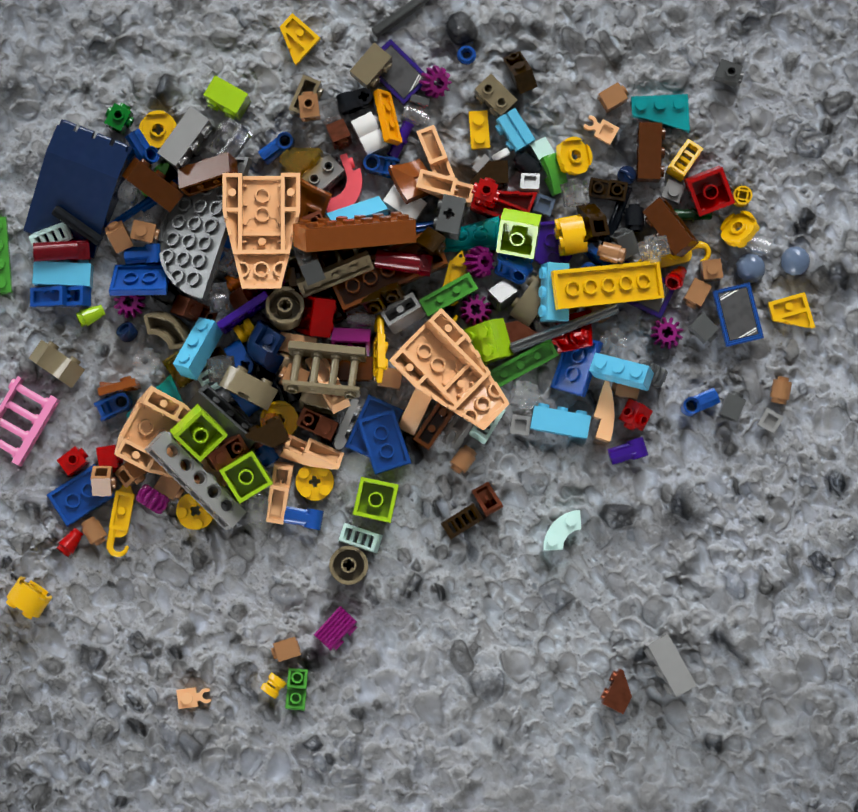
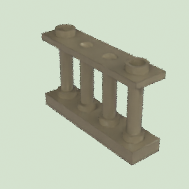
(335, 273)
(317, 352)

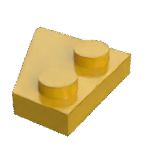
(298, 38)
(792, 311)

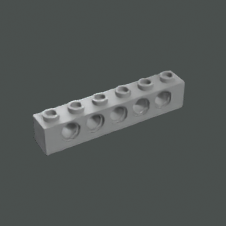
(158, 451)

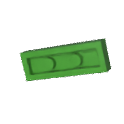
(448, 294)

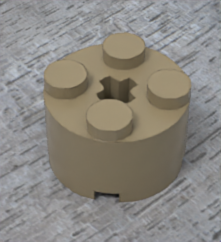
(282, 318)
(357, 558)

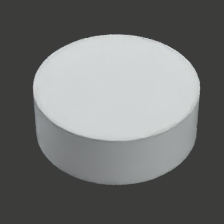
(501, 154)

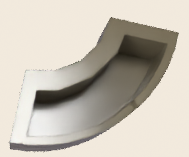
(527, 306)
(167, 327)
(56, 363)
(248, 387)

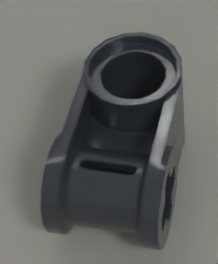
(352, 101)

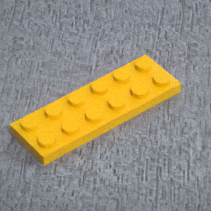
(607, 284)

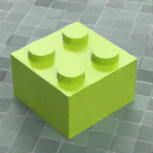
(226, 98)
(518, 233)
(490, 340)
(198, 432)
(246, 476)
(375, 500)

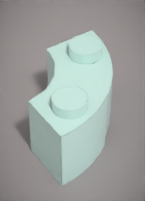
(560, 529)

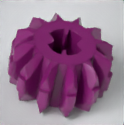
(435, 74)
(479, 262)
(136, 304)
(482, 309)
(671, 338)
(152, 499)

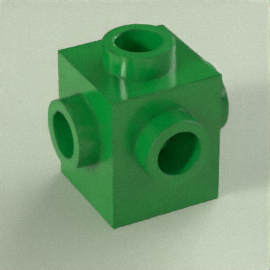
(119, 124)

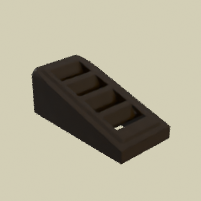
(472, 507)

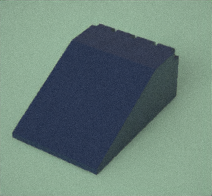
(80, 178)

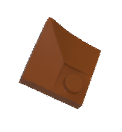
(405, 179)
(312, 199)
(125, 384)

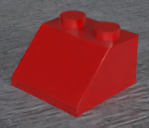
(709, 190)
(317, 316)

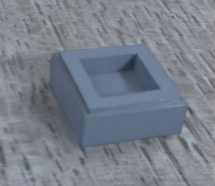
(543, 205)

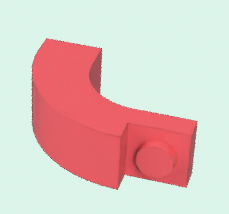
(353, 188)

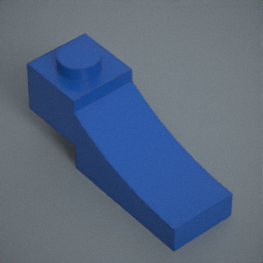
(60, 296)

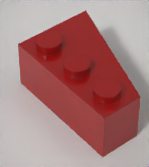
(507, 199)

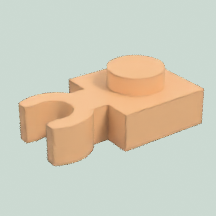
(604, 131)
(189, 697)

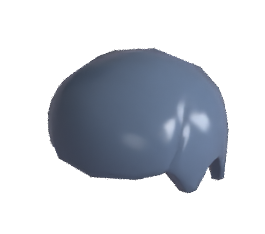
(795, 260)
(750, 267)

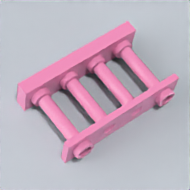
(39, 421)

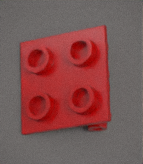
(575, 339)

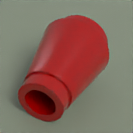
(675, 279)
(70, 542)

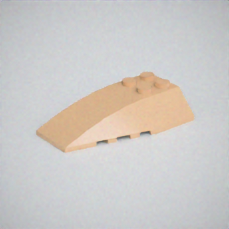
(260, 225)
(450, 370)
(150, 416)

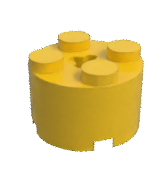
(571, 235)
(28, 597)

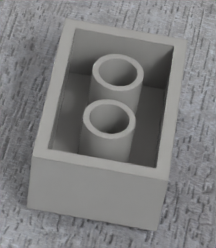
(185, 139)
(669, 665)

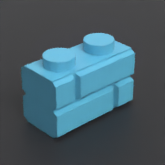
(514, 130)

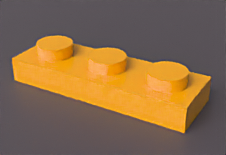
(387, 117)

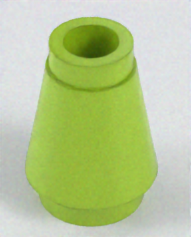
(90, 315)

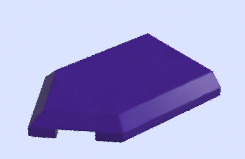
(547, 245)

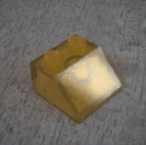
(300, 159)

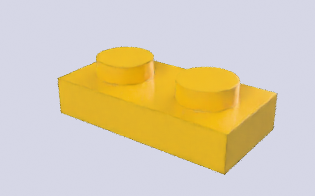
(479, 130)

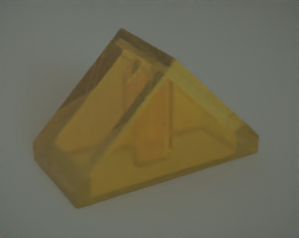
(168, 363)

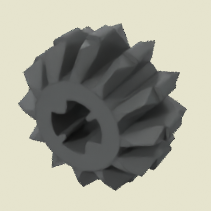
(659, 373)

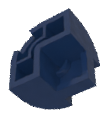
(264, 346)

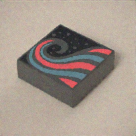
(420, 101)

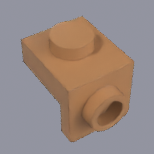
(144, 231)

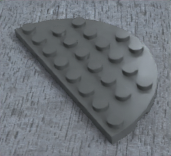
(194, 239)

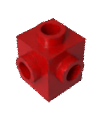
(486, 198)
(635, 415)

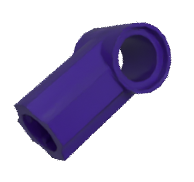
(632, 450)

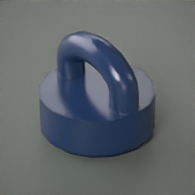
(626, 174)
(127, 332)

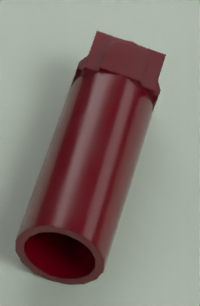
(61, 250)
(404, 262)

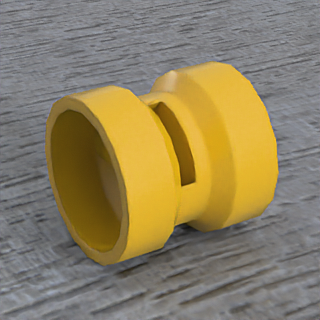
(741, 199)
(244, 330)
(277, 682)

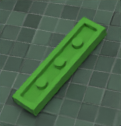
(5, 265)
(524, 363)

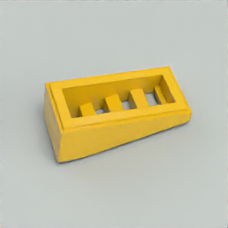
(676, 169)

